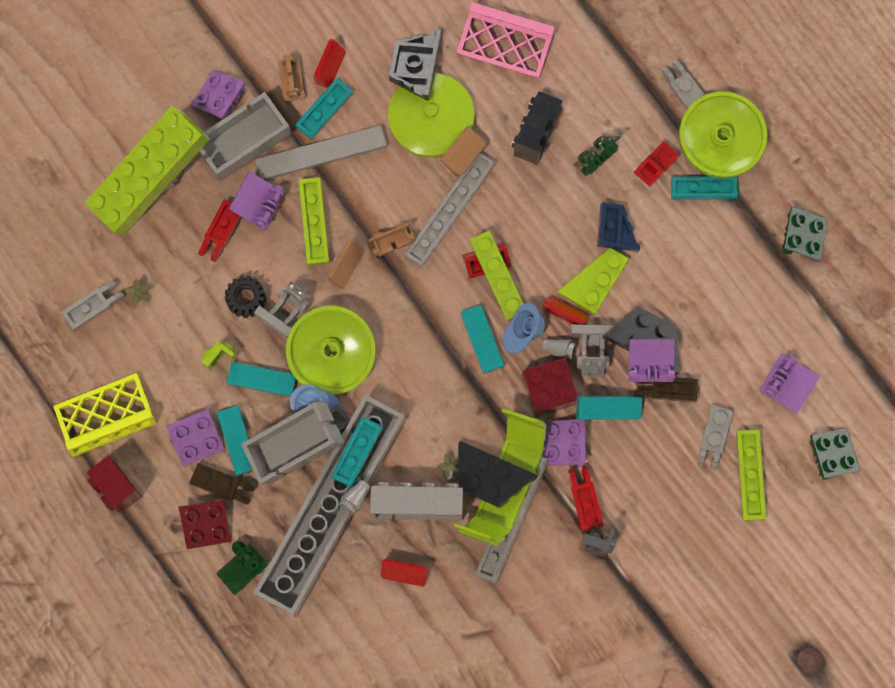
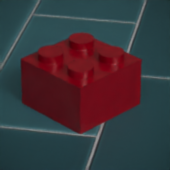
(550, 387)
(114, 485)

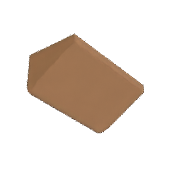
(463, 152)
(345, 264)

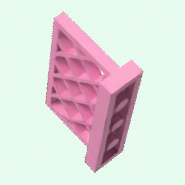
(510, 22)

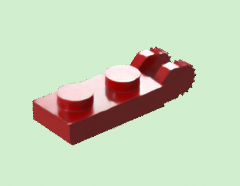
(220, 230)
(585, 501)

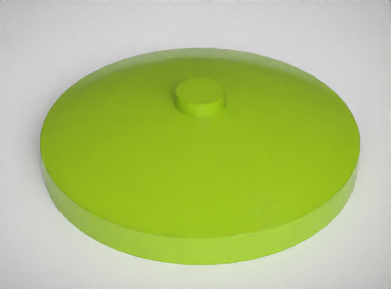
(431, 125)
(723, 135)
(330, 349)

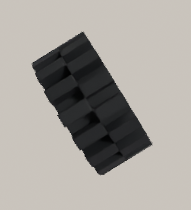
(238, 285)

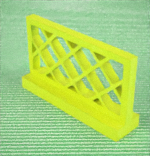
(115, 429)

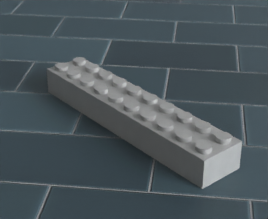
(321, 517)

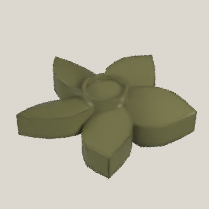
(138, 291)
(449, 467)

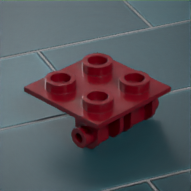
(205, 523)

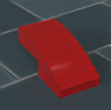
(656, 164)

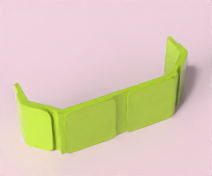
(524, 449)

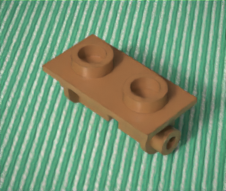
(291, 78)
(382, 241)

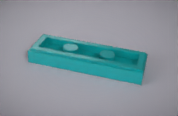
(324, 109)
(703, 188)
(482, 339)
(261, 379)
(608, 407)
(235, 434)
(356, 452)

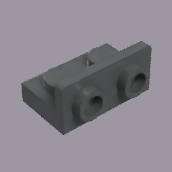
(596, 545)

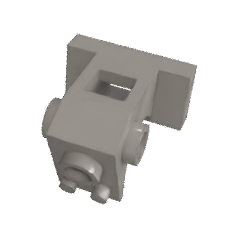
(294, 295)
(591, 337)

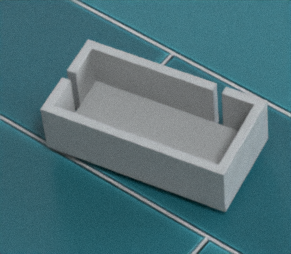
(243, 137)
(292, 443)
(416, 502)

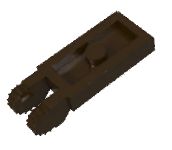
(679, 390)
(219, 483)

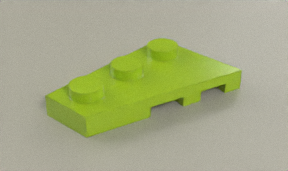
(595, 281)

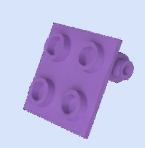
(219, 94)
(257, 200)
(651, 360)
(789, 383)
(195, 437)
(565, 442)

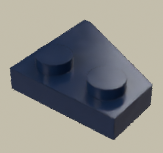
(615, 229)

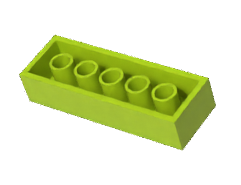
(147, 170)

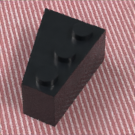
(536, 127)

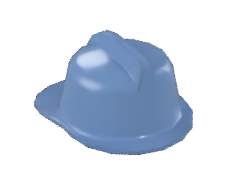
(524, 327)
(308, 394)

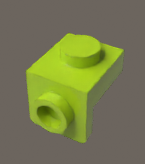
(213, 355)

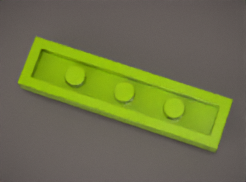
(314, 221)
(496, 274)
(751, 475)

